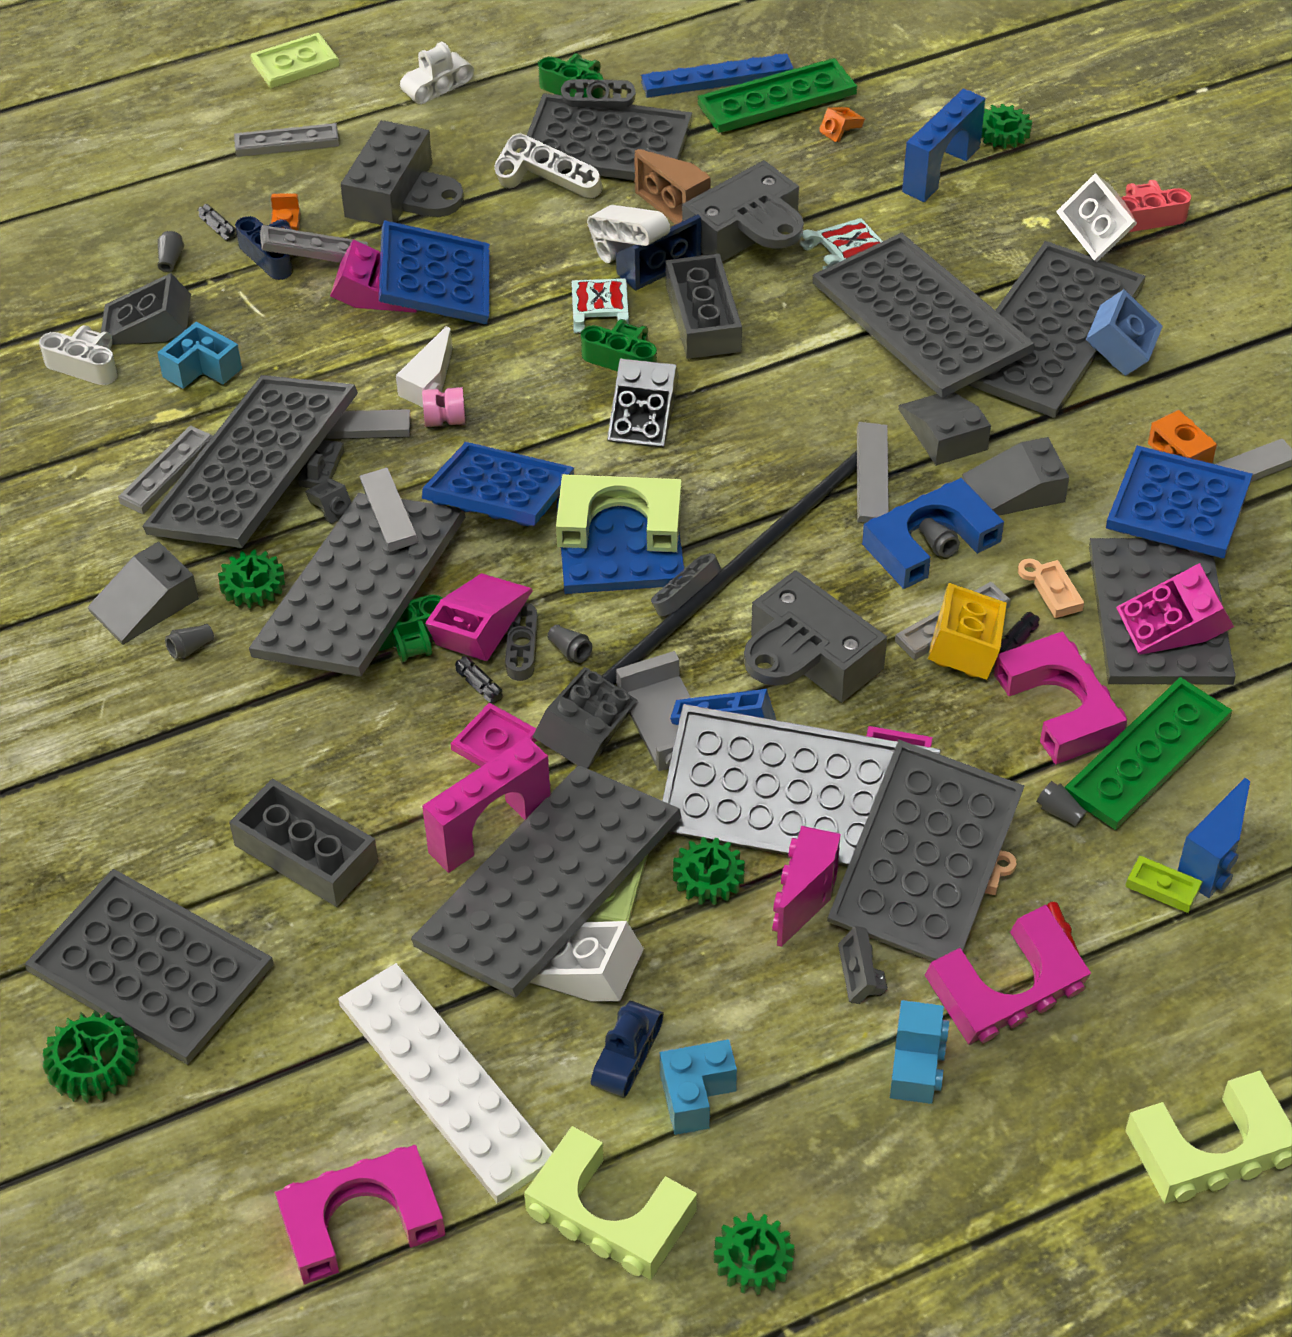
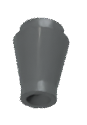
(169, 249)
(940, 538)
(187, 640)
(572, 644)
(1060, 803)

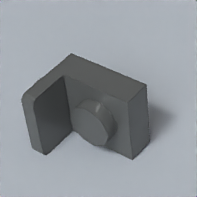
(331, 498)

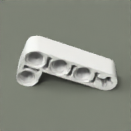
(550, 170)
(622, 226)

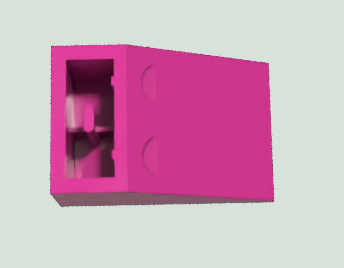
(359, 279)
(1175, 613)
(477, 615)
(806, 880)

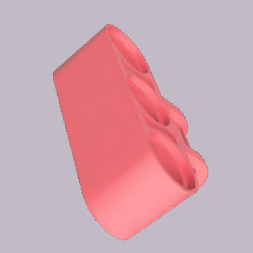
(1156, 207)

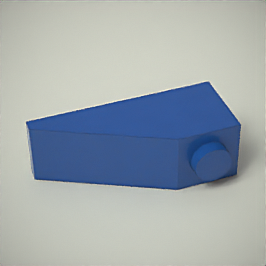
(750, 703)

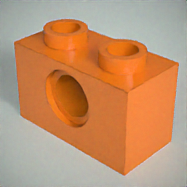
(1181, 437)

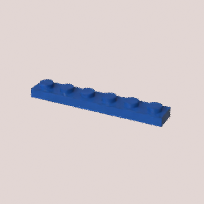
(713, 75)

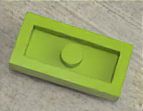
(1163, 884)

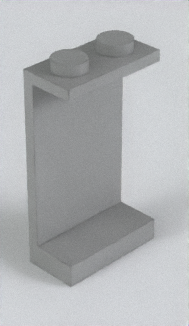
(656, 688)

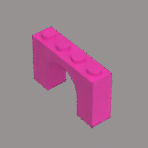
(1058, 663)
(450, 817)
(983, 1011)
(392, 1177)

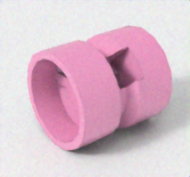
(453, 402)

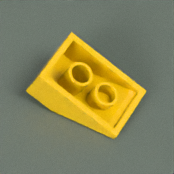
(968, 632)

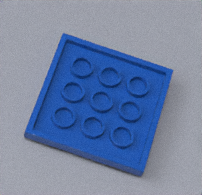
(434, 272)
(497, 483)
(1179, 501)
(618, 556)

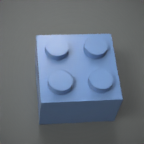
(1124, 332)

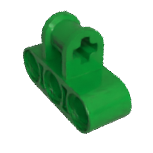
(555, 72)
(624, 341)
(410, 633)

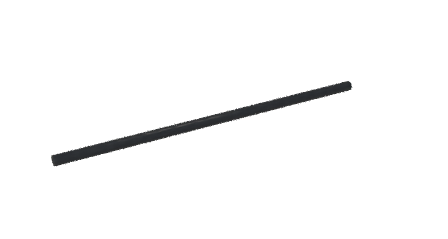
(734, 567)

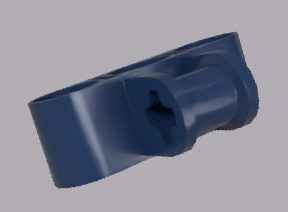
(248, 234)
(626, 1048)

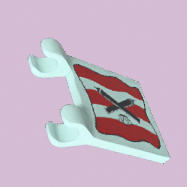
(841, 240)
(598, 299)

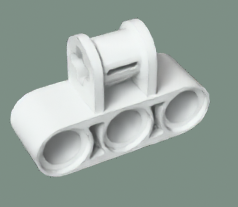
(437, 74)
(81, 356)

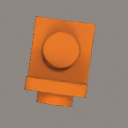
(839, 119)
(287, 208)

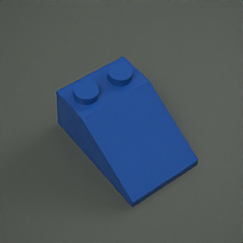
(1212, 845)

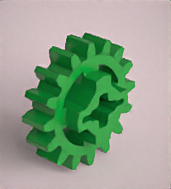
(1005, 126)
(251, 578)
(708, 870)
(765, 1264)

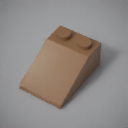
(668, 182)

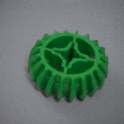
(80, 1075)

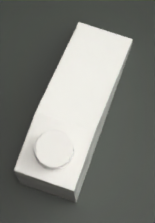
(426, 369)

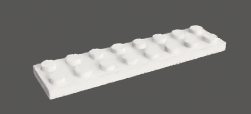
(446, 1082)

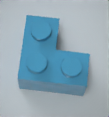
(199, 352)
(918, 1047)
(691, 1077)

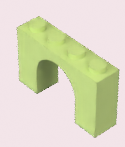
(587, 495)
(1183, 1170)
(635, 1242)

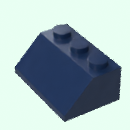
(647, 264)

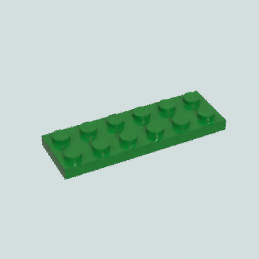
(776, 95)
(1148, 752)

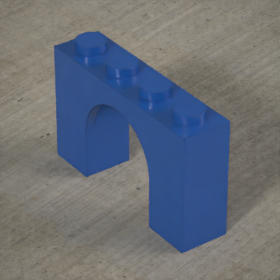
(951, 131)
(952, 506)

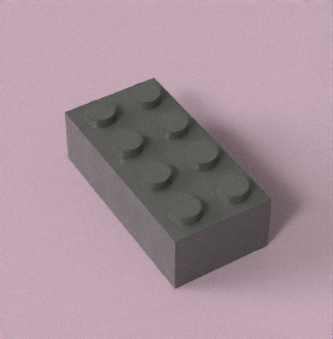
(703, 306)
(304, 842)

